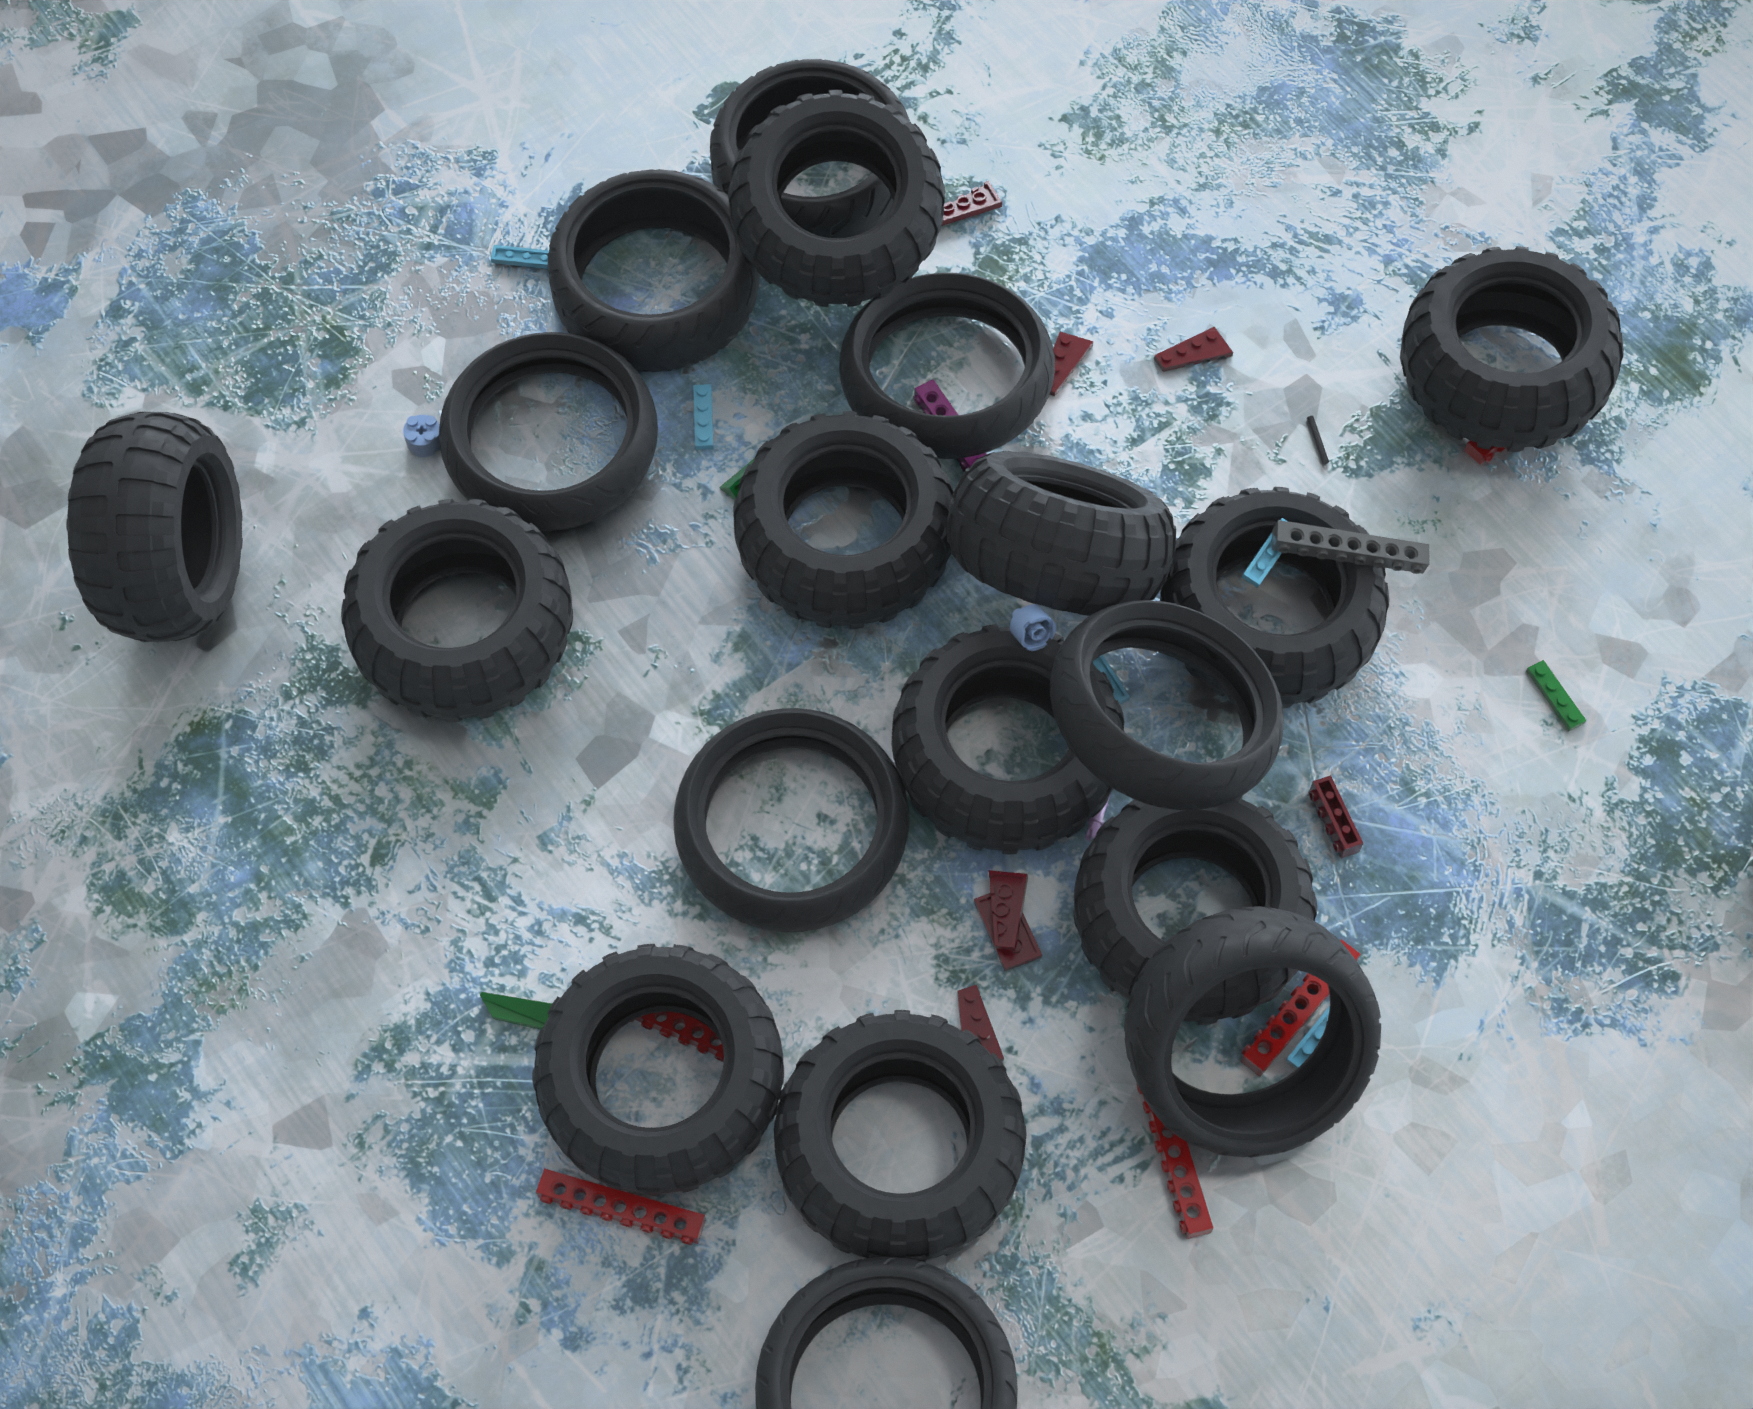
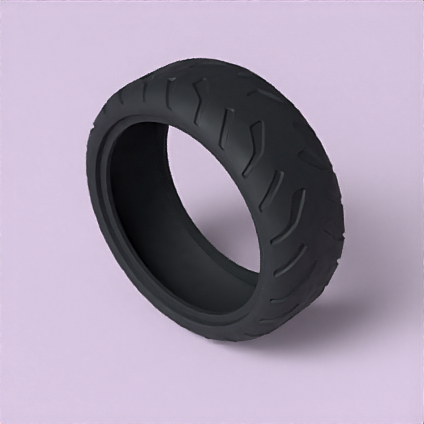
(750, 104)
(637, 203)
(1296, 1106)
(886, 1282)

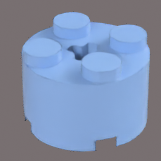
(422, 435)
(1032, 627)

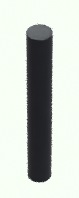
(1317, 438)

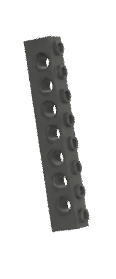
(1342, 541)

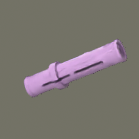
(1095, 823)

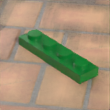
(1556, 695)

